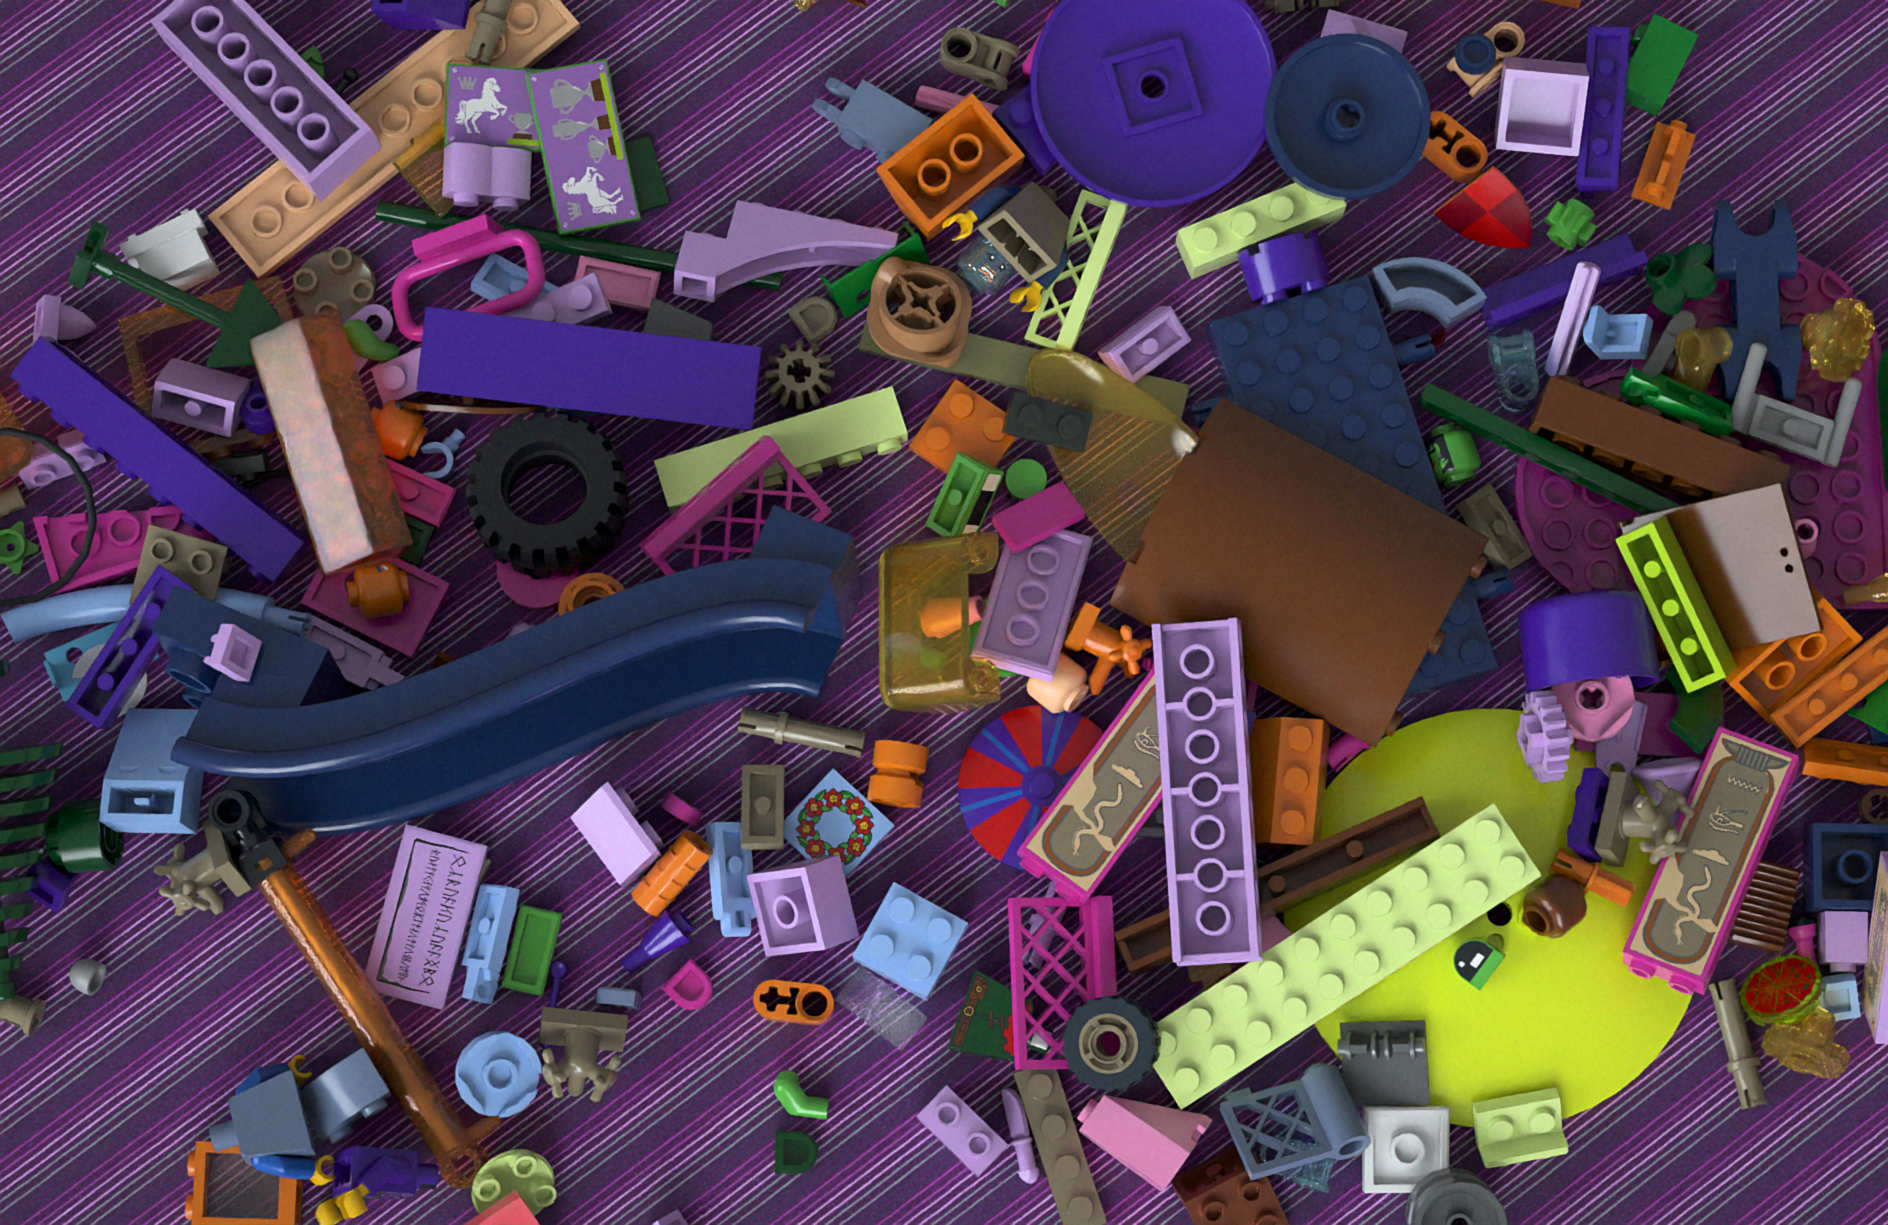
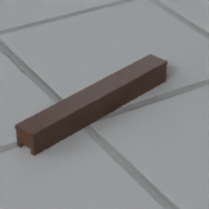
(1301, 876)

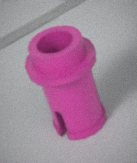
(1344, 750)

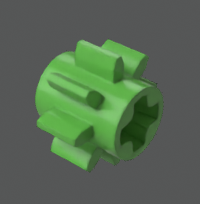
(1570, 224)

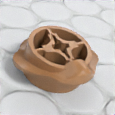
(916, 327)

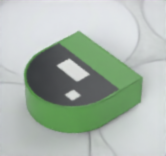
(1476, 961)

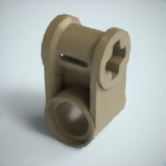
(981, 58)

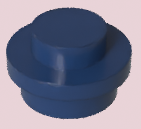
(1475, 54)

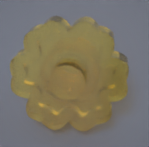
(1838, 338)
(1808, 1045)

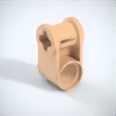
(1481, 82)

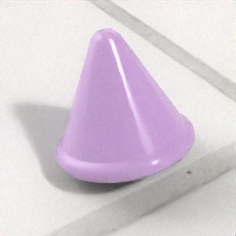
(1674, 772)

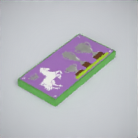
(489, 107)
(582, 147)

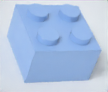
(910, 941)

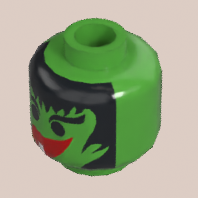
(1452, 455)

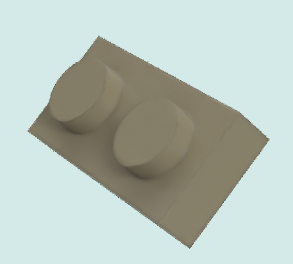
(1488, 516)
(762, 807)

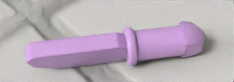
(1020, 1134)

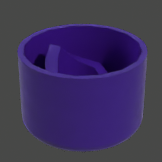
(1588, 639)

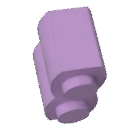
(487, 175)

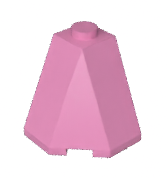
(1143, 1135)

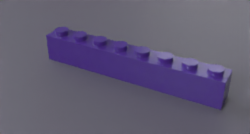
(160, 459)

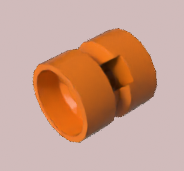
(897, 774)

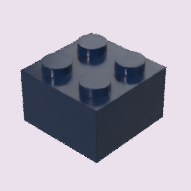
(1841, 865)

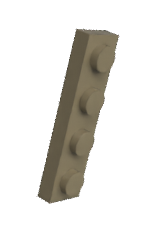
(1059, 1147)

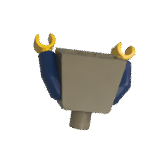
(1025, 230)

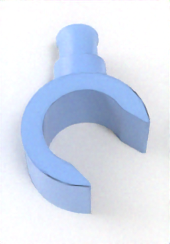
(448, 448)

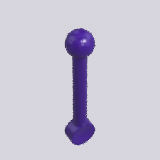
(558, 971)

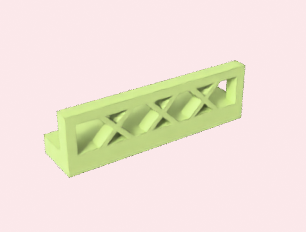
(1090, 278)

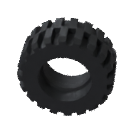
(536, 444)

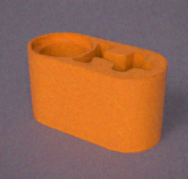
(1464, 143)
(782, 1011)

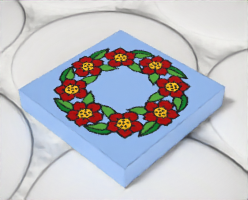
(836, 822)

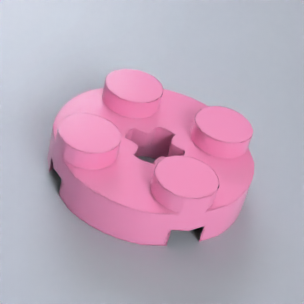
(1598, 723)

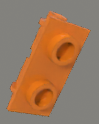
(1663, 164)

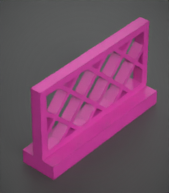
(720, 493)
(1096, 971)

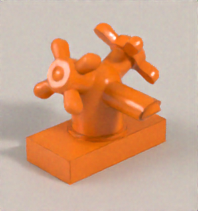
(1106, 643)

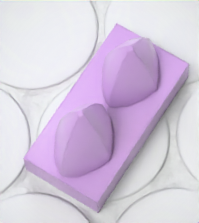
(60, 321)

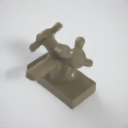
(1633, 815)
(200, 872)
(582, 1036)

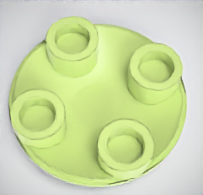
(512, 1171)

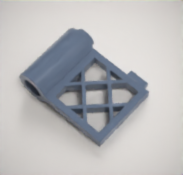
(1328, 1116)

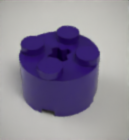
(1285, 267)

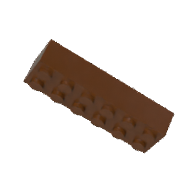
(1649, 447)

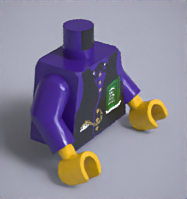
(373, 1175)

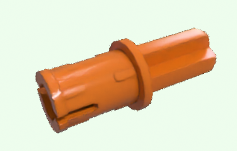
(1593, 878)

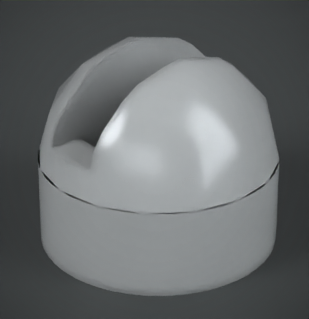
(87, 976)

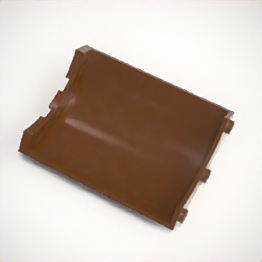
(1316, 559)

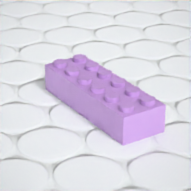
(269, 89)

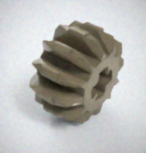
(813, 367)

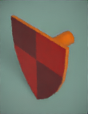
(1489, 212)

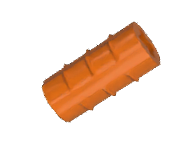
(672, 873)

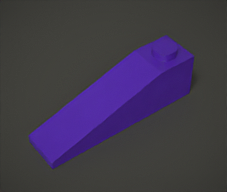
(125, 655)

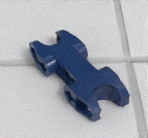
(1753, 273)

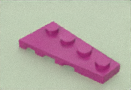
(114, 547)

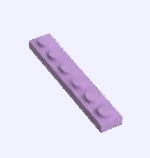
(573, 303)

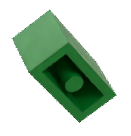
(1657, 62)

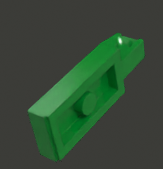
(1678, 401)

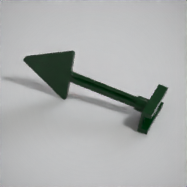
(248, 318)

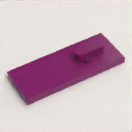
(1657, 737)

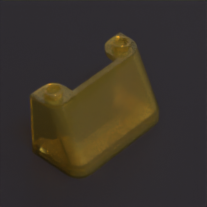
(927, 625)

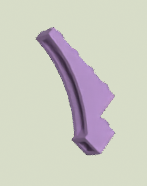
(771, 241)

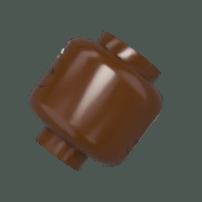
(1554, 906)

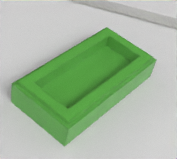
(532, 950)

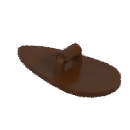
(469, 405)

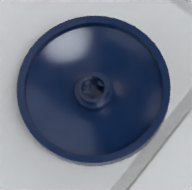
(1347, 116)

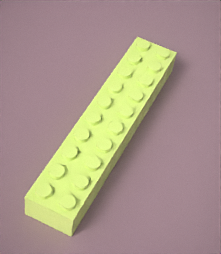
(1341, 955)

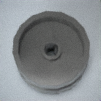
(1453, 1195)

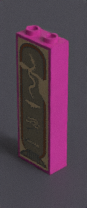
(1101, 803)
(1703, 888)

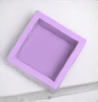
(1541, 106)

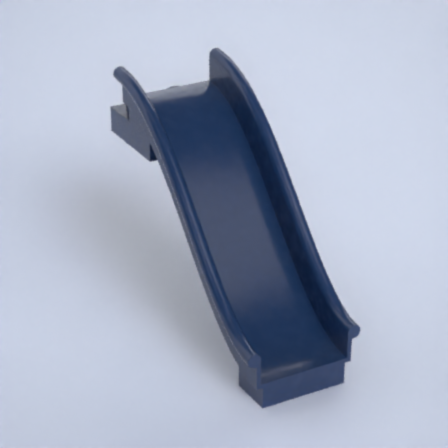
(516, 706)

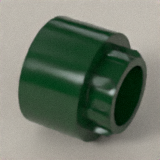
(80, 840)

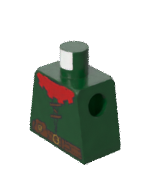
(987, 1022)

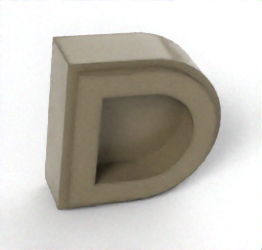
(814, 318)

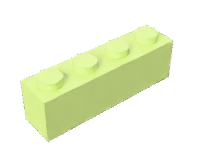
(1277, 214)

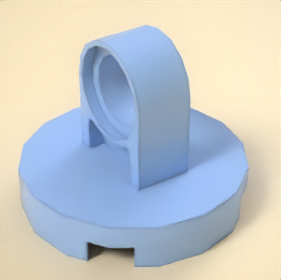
(498, 1074)

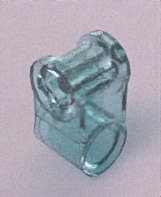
(1514, 361)
(1304, 1174)

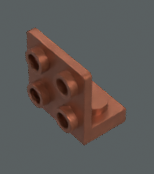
(1224, 1194)

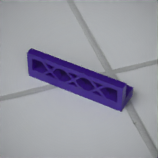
(1604, 110)
(1549, 284)

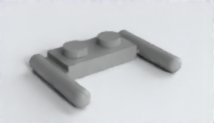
(1788, 425)

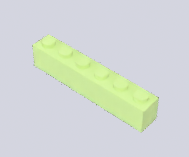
(808, 441)

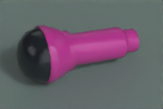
(1802, 931)

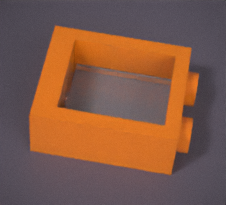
(236, 1193)

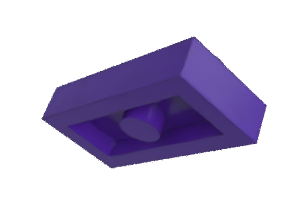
(1587, 814)

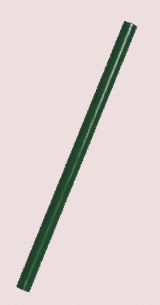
(551, 241)

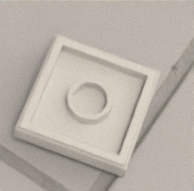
(1404, 1146)

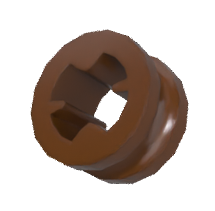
(1865, 804)

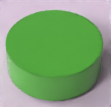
(1025, 479)

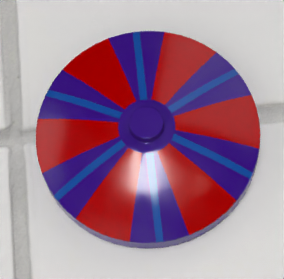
(1017, 773)

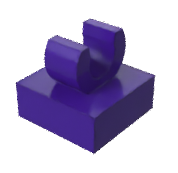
(52, 886)

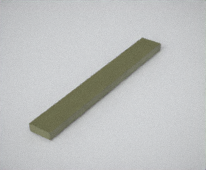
(1007, 366)

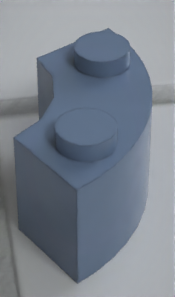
(1427, 287)
(344, 1096)

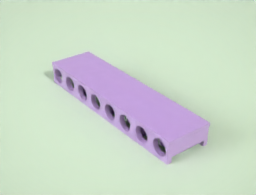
(1207, 793)

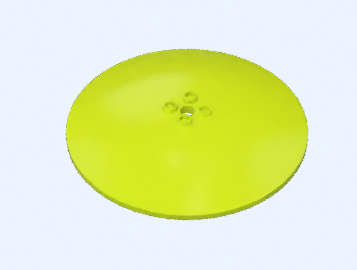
(1553, 1007)

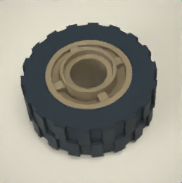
(1085, 1049)

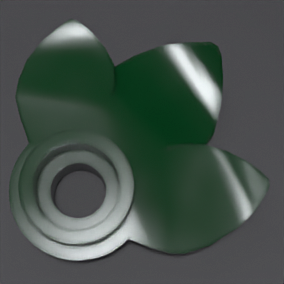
(1680, 277)

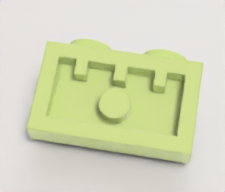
(1519, 1128)

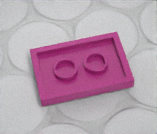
(398, 632)

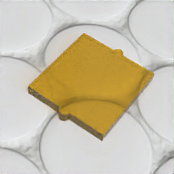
(423, 167)

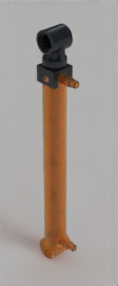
(271, 867)

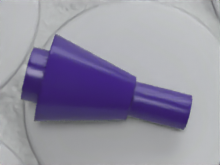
(666, 934)

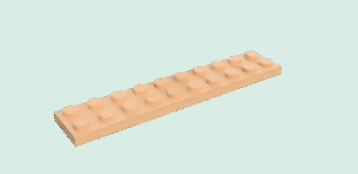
(281, 216)

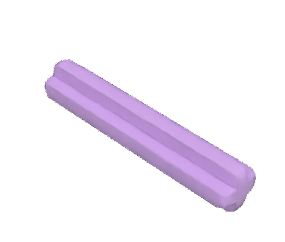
(1572, 319)

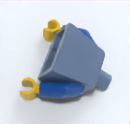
(273, 1124)

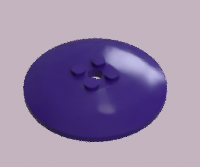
(1140, 147)

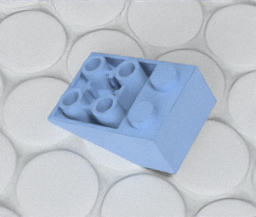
(143, 785)

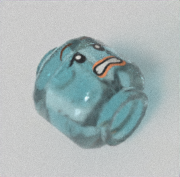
(984, 267)

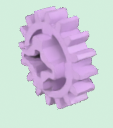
(1544, 736)

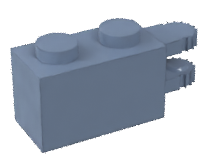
(872, 118)

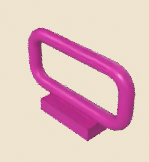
(461, 245)

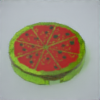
(1783, 990)

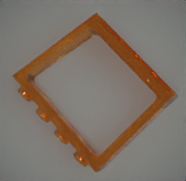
(167, 316)

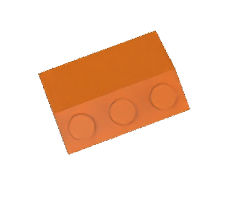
(950, 166)
(1783, 668)
(1288, 780)

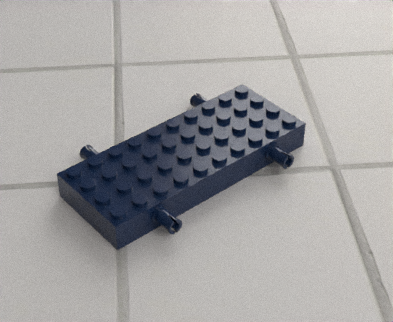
(1335, 381)

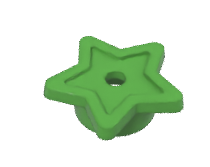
(23, 547)

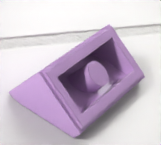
(1145, 344)

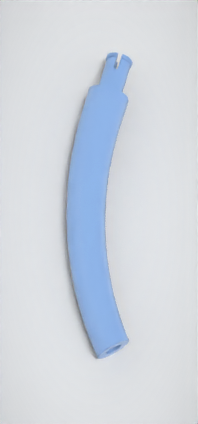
(112, 603)

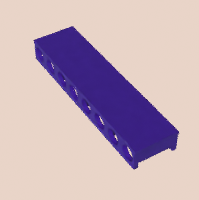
(588, 368)

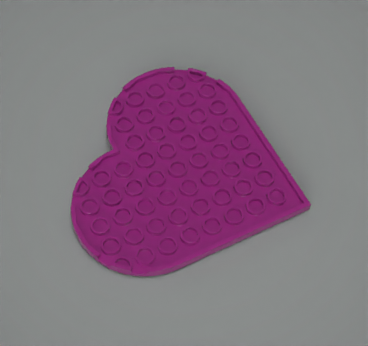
(1576, 528)

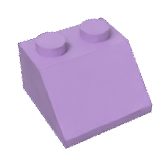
(803, 906)

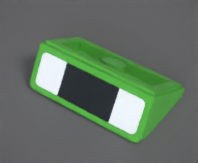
(964, 496)

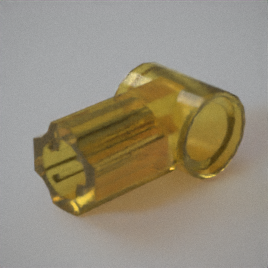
(1699, 353)

